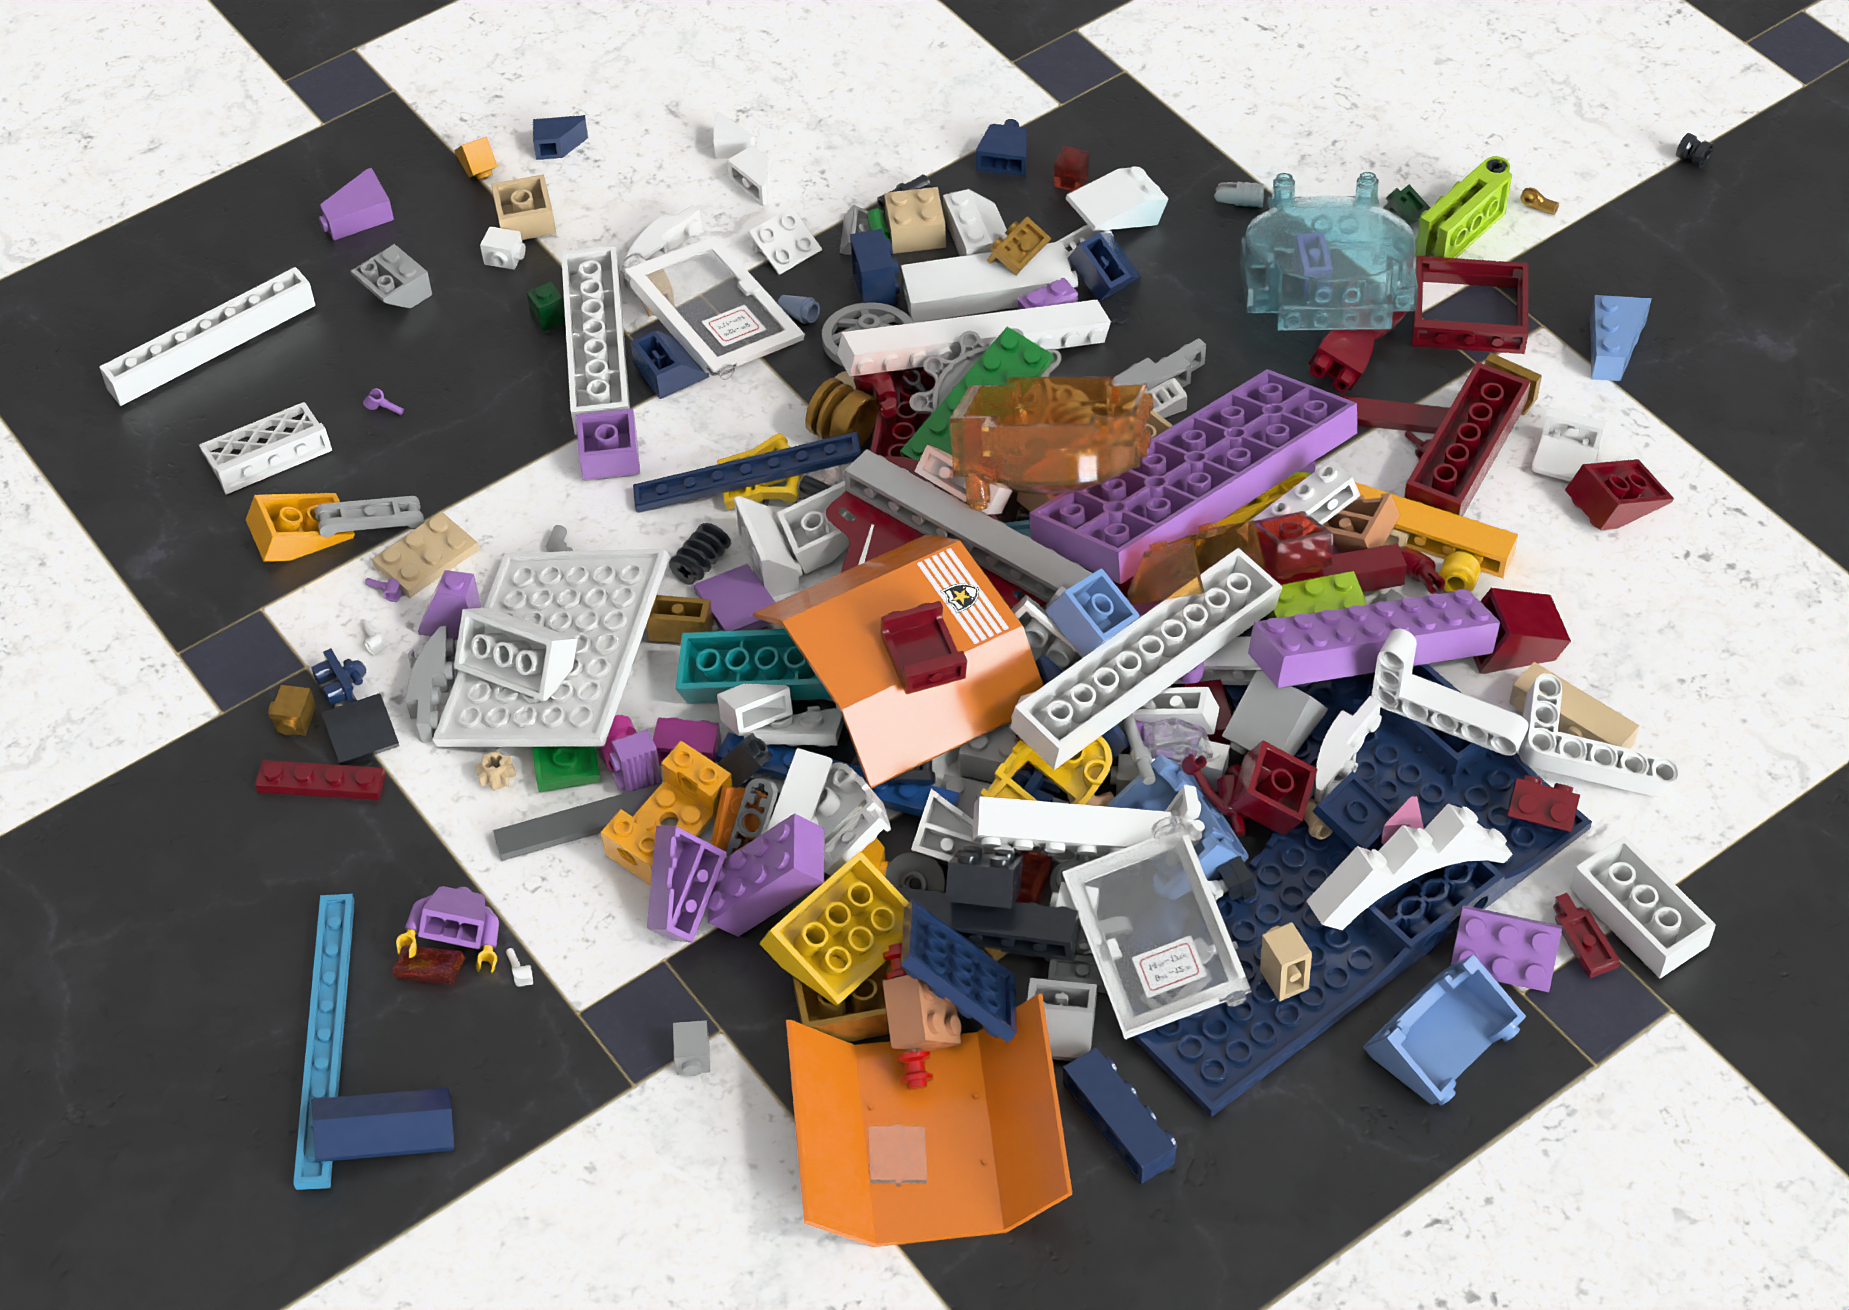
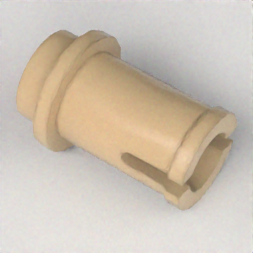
(1317, 827)

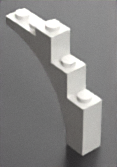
(1408, 854)

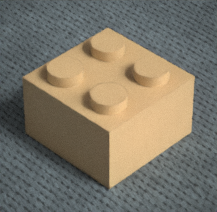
(524, 206)
(915, 220)

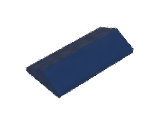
(382, 1124)

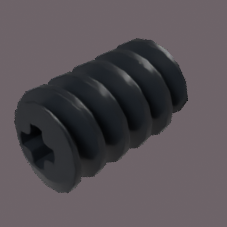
(699, 553)

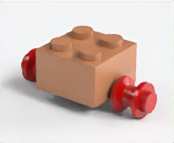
(916, 1020)

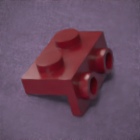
(1543, 804)

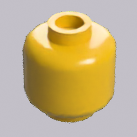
(1460, 571)

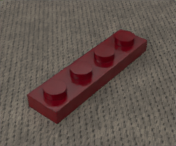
(320, 780)

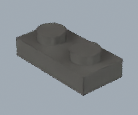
(1080, 970)

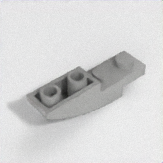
(1177, 366)
(428, 680)

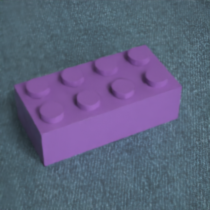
(767, 875)

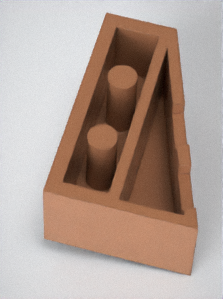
(1363, 523)

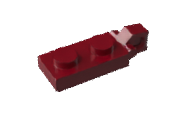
(1585, 937)

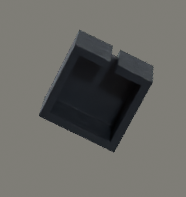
(984, 877)

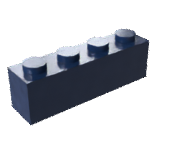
(1120, 1115)

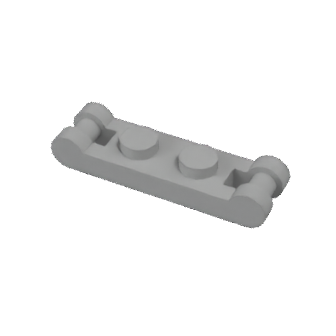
(368, 514)

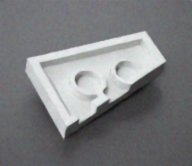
(808, 728)

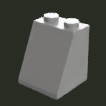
(1273, 715)

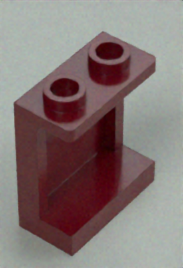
(922, 648)

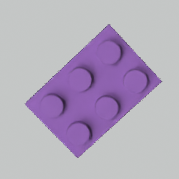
(1509, 946)

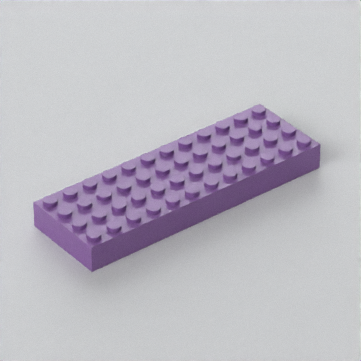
(1197, 473)

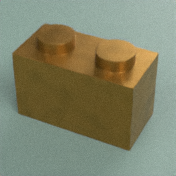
(678, 615)

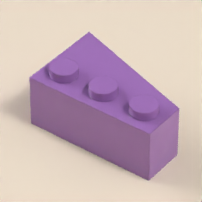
(681, 882)

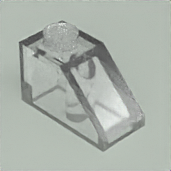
(1176, 740)

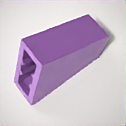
(356, 207)
(451, 596)

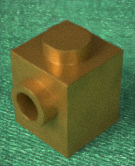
(292, 710)

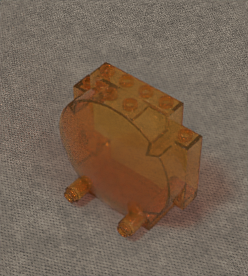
(1048, 435)

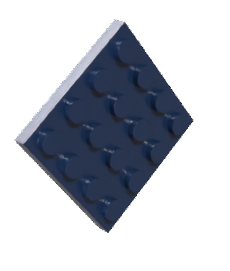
(959, 971)

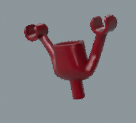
(1225, 787)

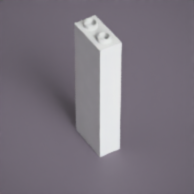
(975, 286)

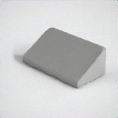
(853, 222)

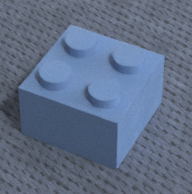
(1092, 612)

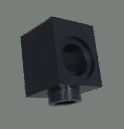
(745, 759)

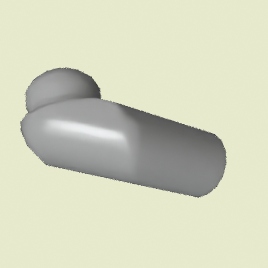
(556, 540)

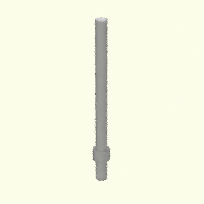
(1140, 754)

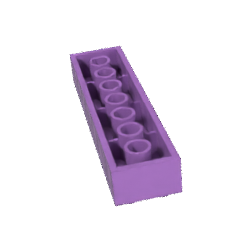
(1349, 639)

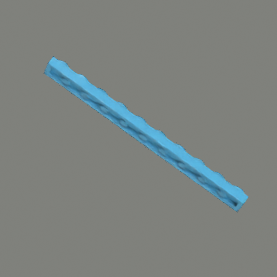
(324, 1030)

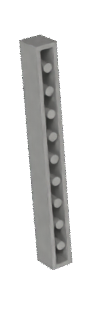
(944, 515)

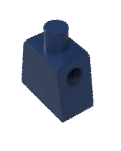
(1003, 149)

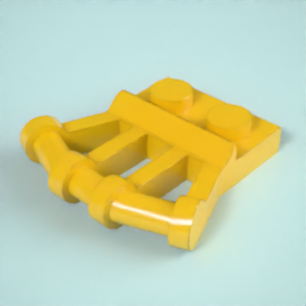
(759, 492)

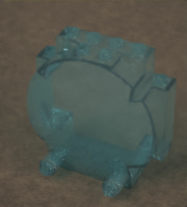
(1328, 260)

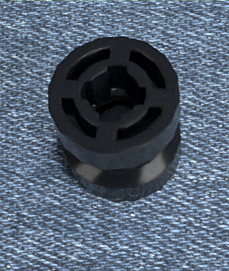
(1694, 150)

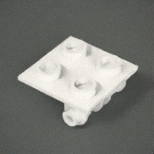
(784, 240)

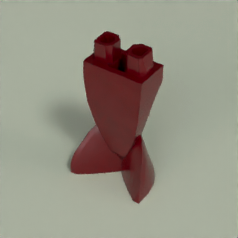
(1346, 354)

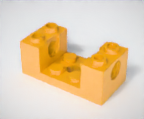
(688, 794)

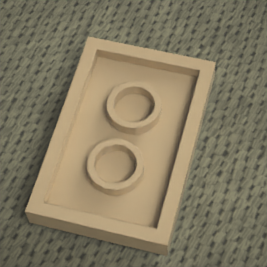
(425, 554)

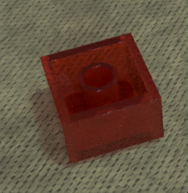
(1294, 544)

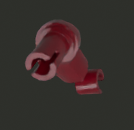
(884, 389)
(1422, 569)

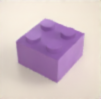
(607, 444)

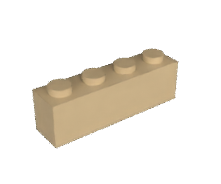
(1580, 712)

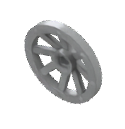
(871, 316)

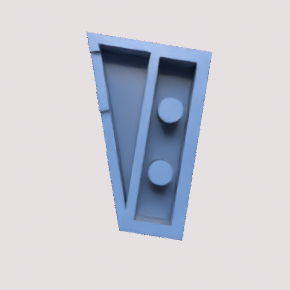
(1614, 333)

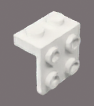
(1567, 444)

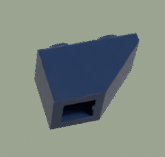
(558, 136)

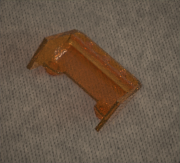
(1176, 566)

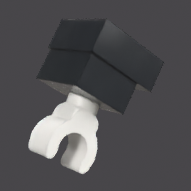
(1234, 880)

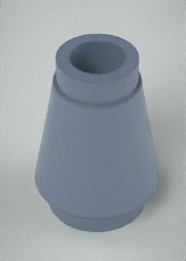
(799, 307)

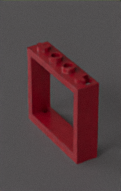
(1466, 334)

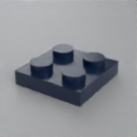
(1354, 812)

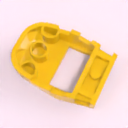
(1077, 776)

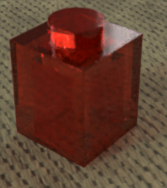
(1071, 168)

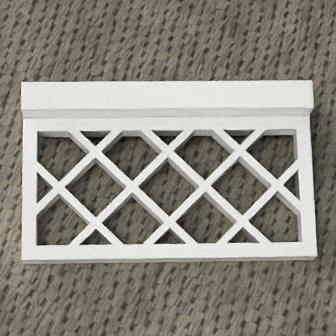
(268, 458)

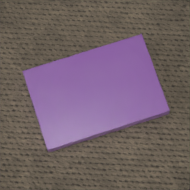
(735, 598)

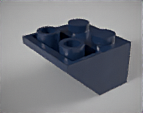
(1103, 265)
(665, 363)

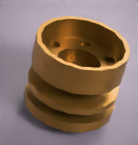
(841, 410)

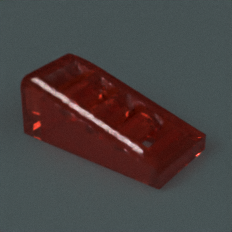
(1033, 879)

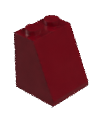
(1527, 630)

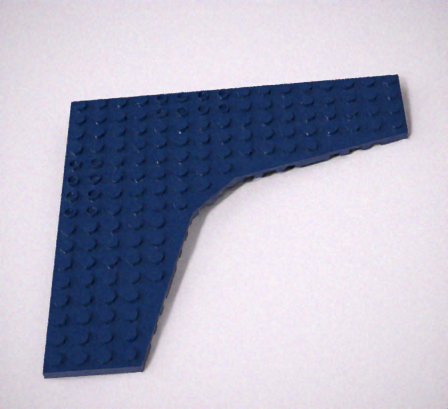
(1231, 1048)

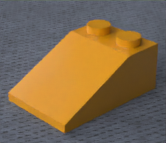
(287, 525)

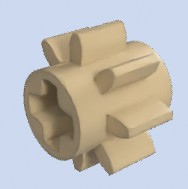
(495, 770)

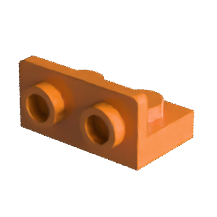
(727, 813)

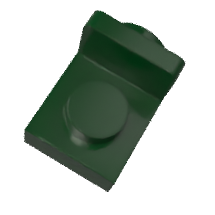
(1407, 204)

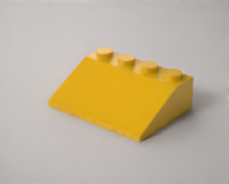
(840, 930)

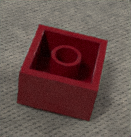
(1273, 787)

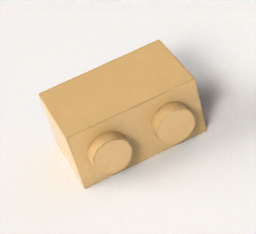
(1285, 961)

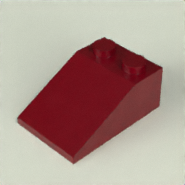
(1616, 492)

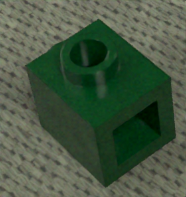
(546, 306)

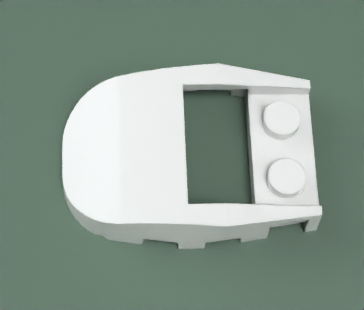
(849, 815)

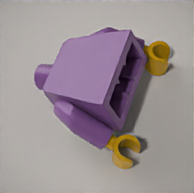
(454, 918)

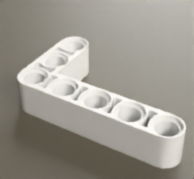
(1440, 705)
(1586, 751)

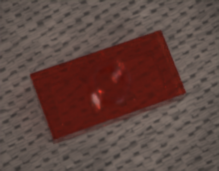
(429, 965)

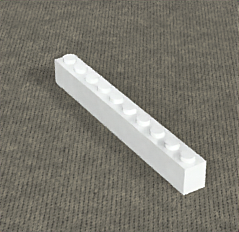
(910, 344)

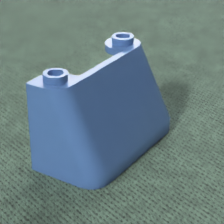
(1218, 840)
(1445, 1029)

